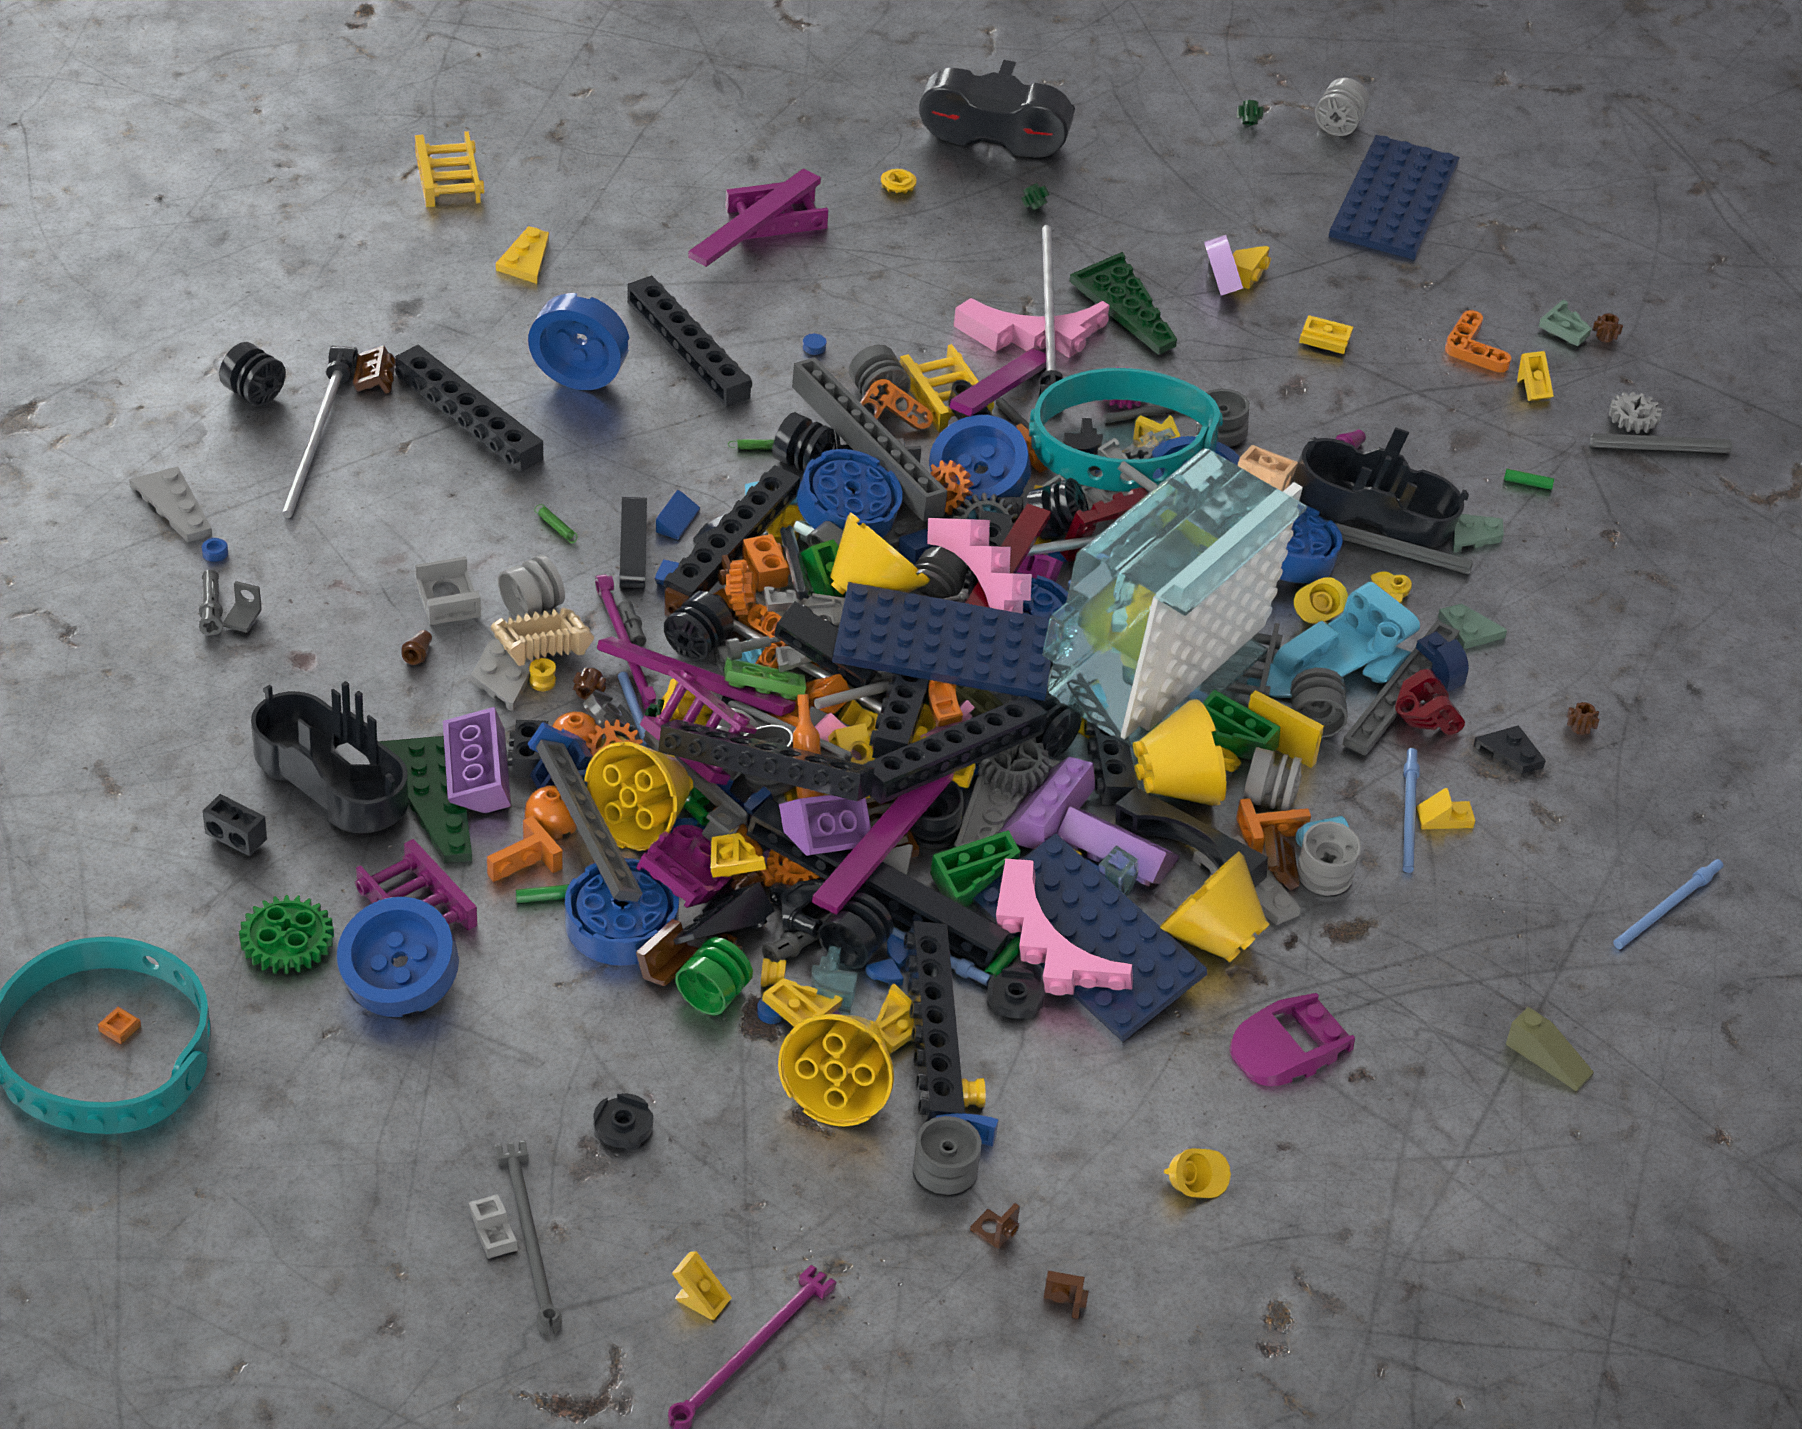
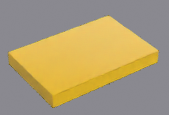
(1298, 733)

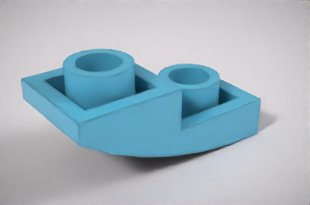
(1384, 667)

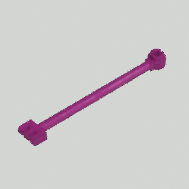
(604, 586)
(687, 1409)

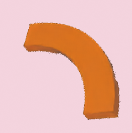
(944, 703)

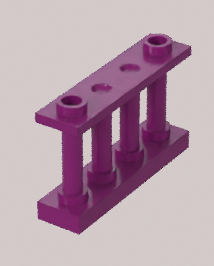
(785, 223)
(737, 720)
(429, 876)

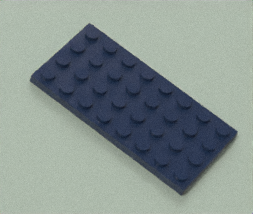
(1394, 197)
(943, 641)
(1110, 926)

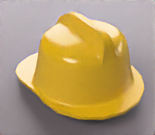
(1320, 600)
(1199, 1173)

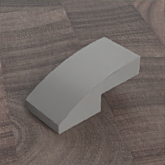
(493, 1226)

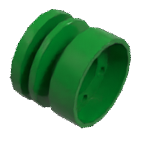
(714, 976)

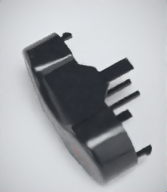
(996, 109)
(1378, 490)
(297, 744)

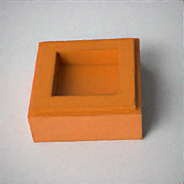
(119, 1025)

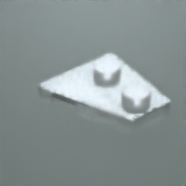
(1153, 440)

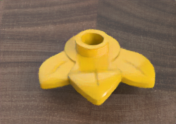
(1395, 585)

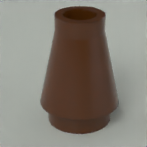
(416, 648)

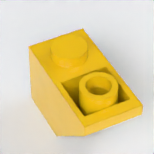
(1251, 263)

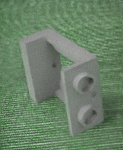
(450, 607)

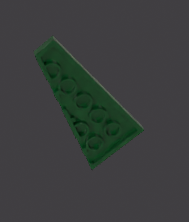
(1129, 301)
(429, 797)

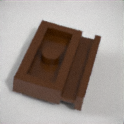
(1281, 857)

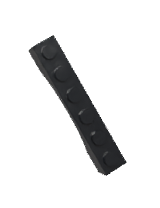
(1148, 815)

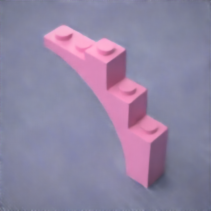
(1000, 328)
(989, 563)
(1041, 943)

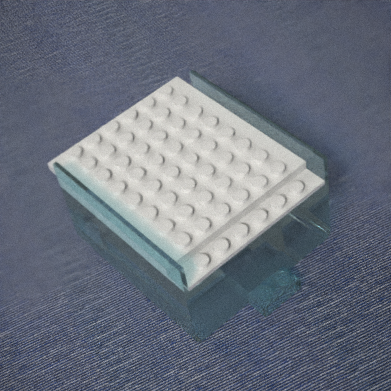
(1171, 597)

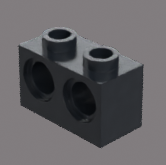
(522, 757)
(235, 824)

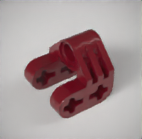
(1428, 715)

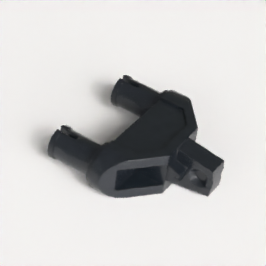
(797, 905)

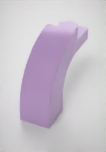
(1223, 265)

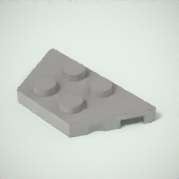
(501, 675)

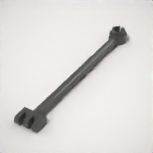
(514, 1160)

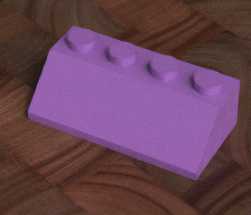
(477, 761)
(1045, 809)
(1099, 837)

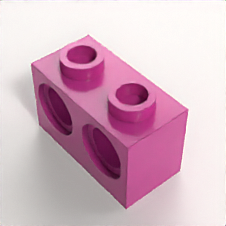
(1042, 566)

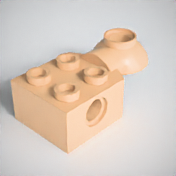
(1268, 467)

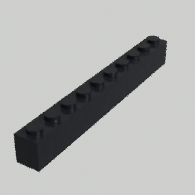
(899, 893)

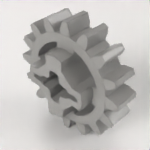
(1635, 412)

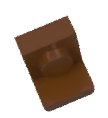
(1066, 1288)

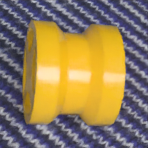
(542, 674)
(772, 972)
(974, 1092)

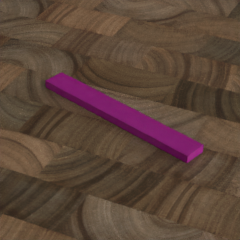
(754, 217)
(999, 382)
(711, 681)
(876, 845)

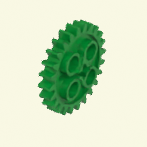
(286, 934)

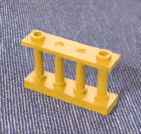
(429, 176)
(923, 389)

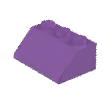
(825, 823)

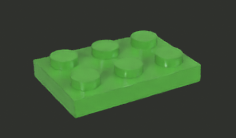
(764, 678)

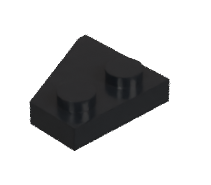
(1512, 748)

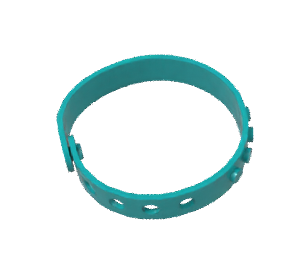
(1120, 385)
(117, 1115)

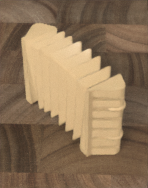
(543, 635)

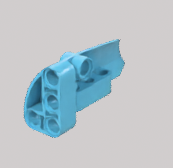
(1367, 629)

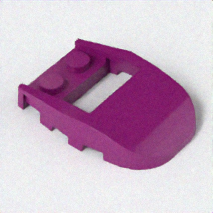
(684, 865)
(1271, 1054)

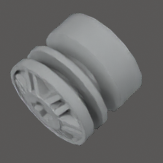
(1342, 106)
(531, 587)
(1272, 779)
(1328, 858)

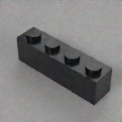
(817, 640)

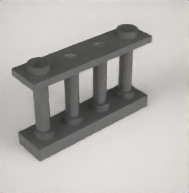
(1274, 642)

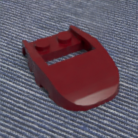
(1085, 522)

